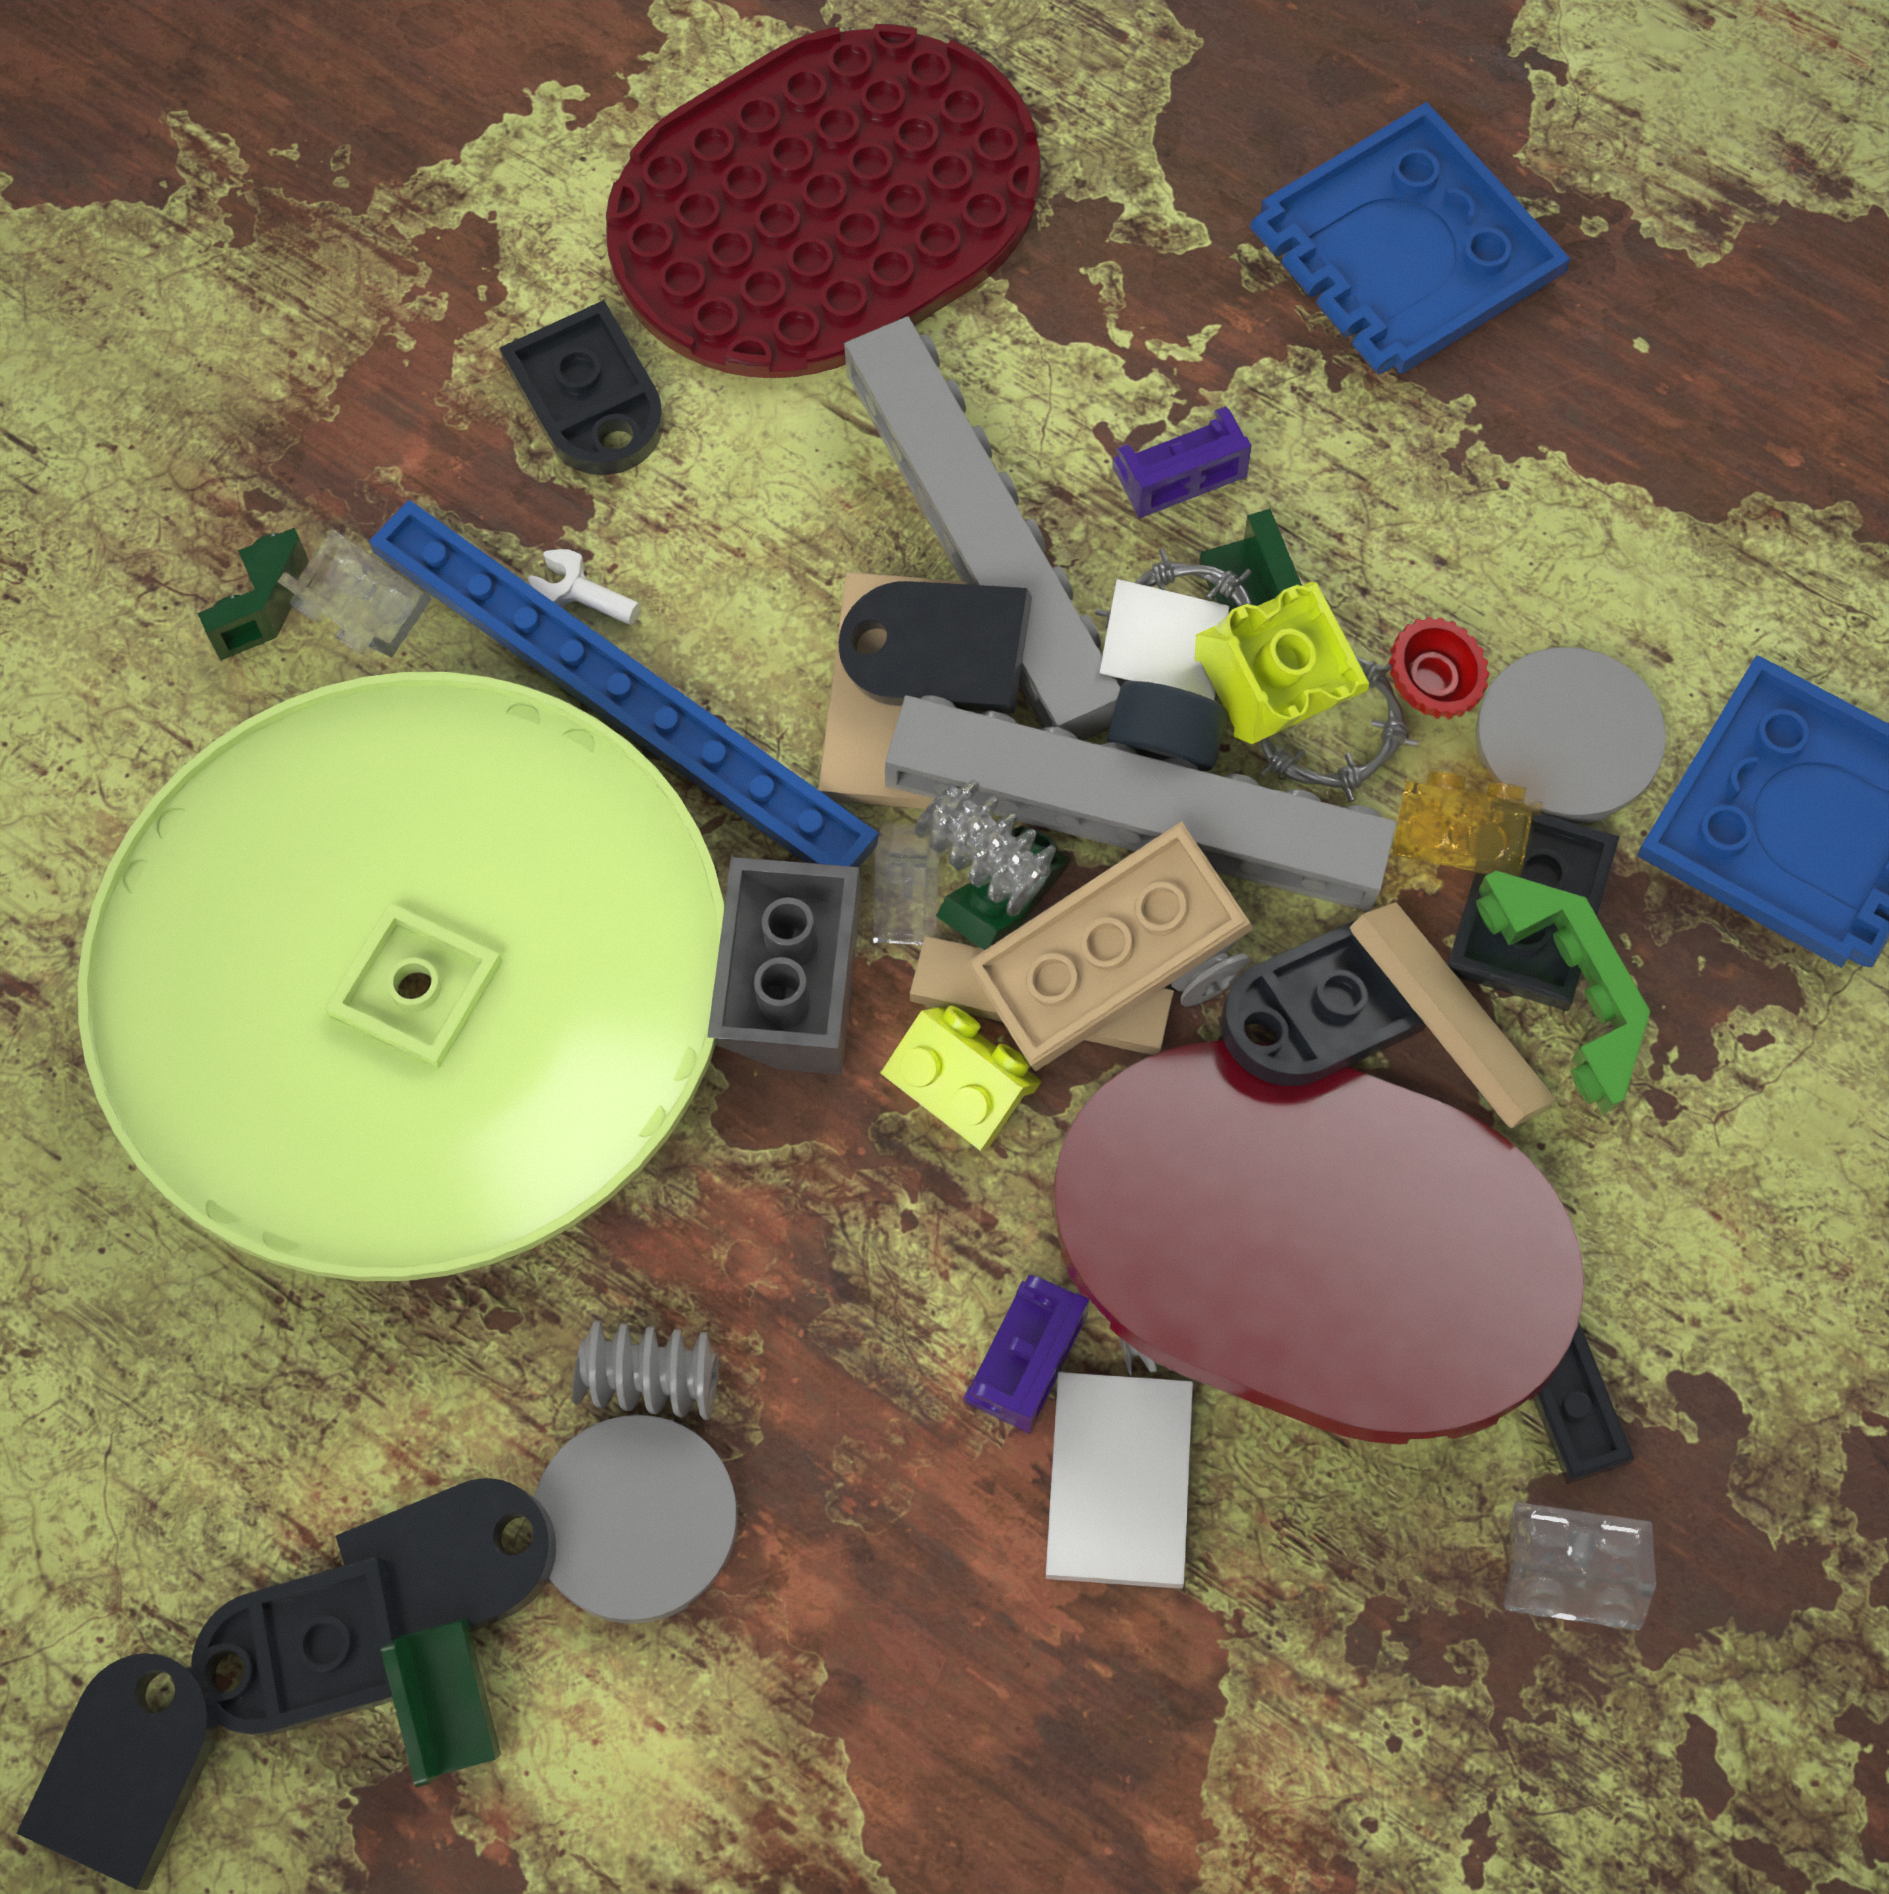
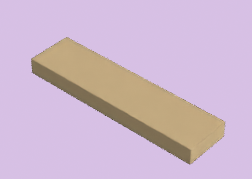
(946, 981)
(1452, 1014)

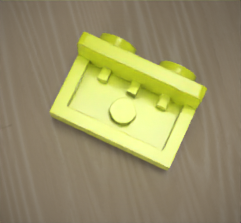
(960, 1074)

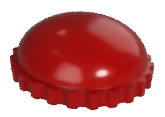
(1438, 668)

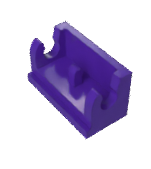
(1184, 465)
(1028, 1352)

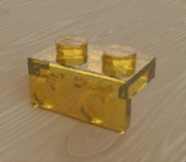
(1465, 825)

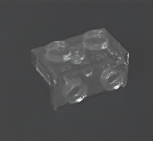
(357, 594)
(1580, 1566)

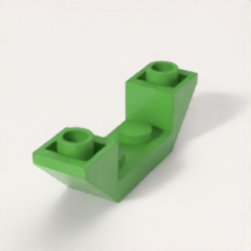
(1524, 907)

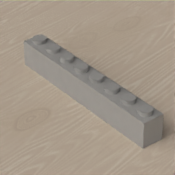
(979, 520)
(1132, 799)

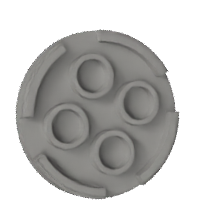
(1572, 732)
(638, 1518)

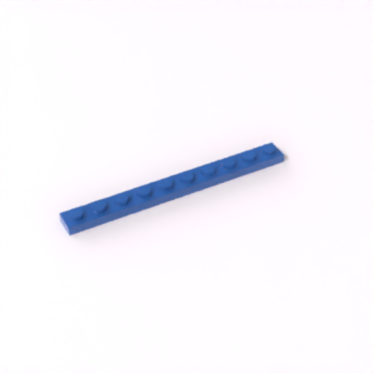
(623, 691)

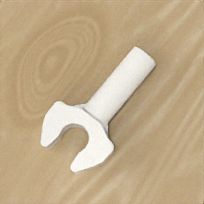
(578, 588)

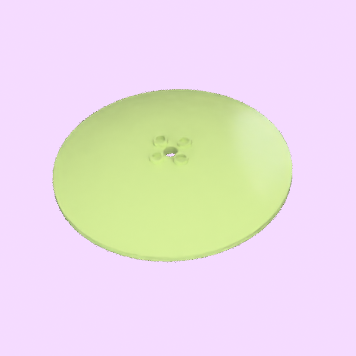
(316, 861)

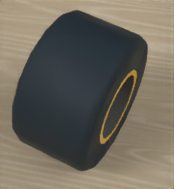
(1168, 723)

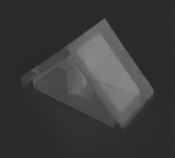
(905, 886)

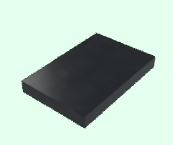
(1533, 968)

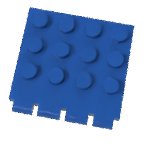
(1408, 241)
(1787, 816)

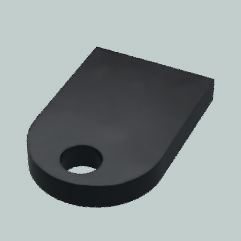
(585, 385)
(940, 643)
(1323, 1007)
(450, 1555)
(304, 1649)
(124, 1770)

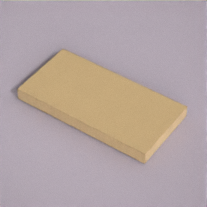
(858, 726)
(1109, 946)

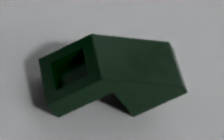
(258, 615)
(987, 922)

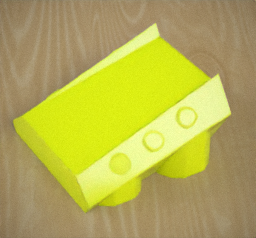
(1279, 662)

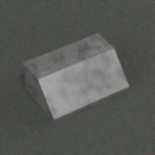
(786, 963)

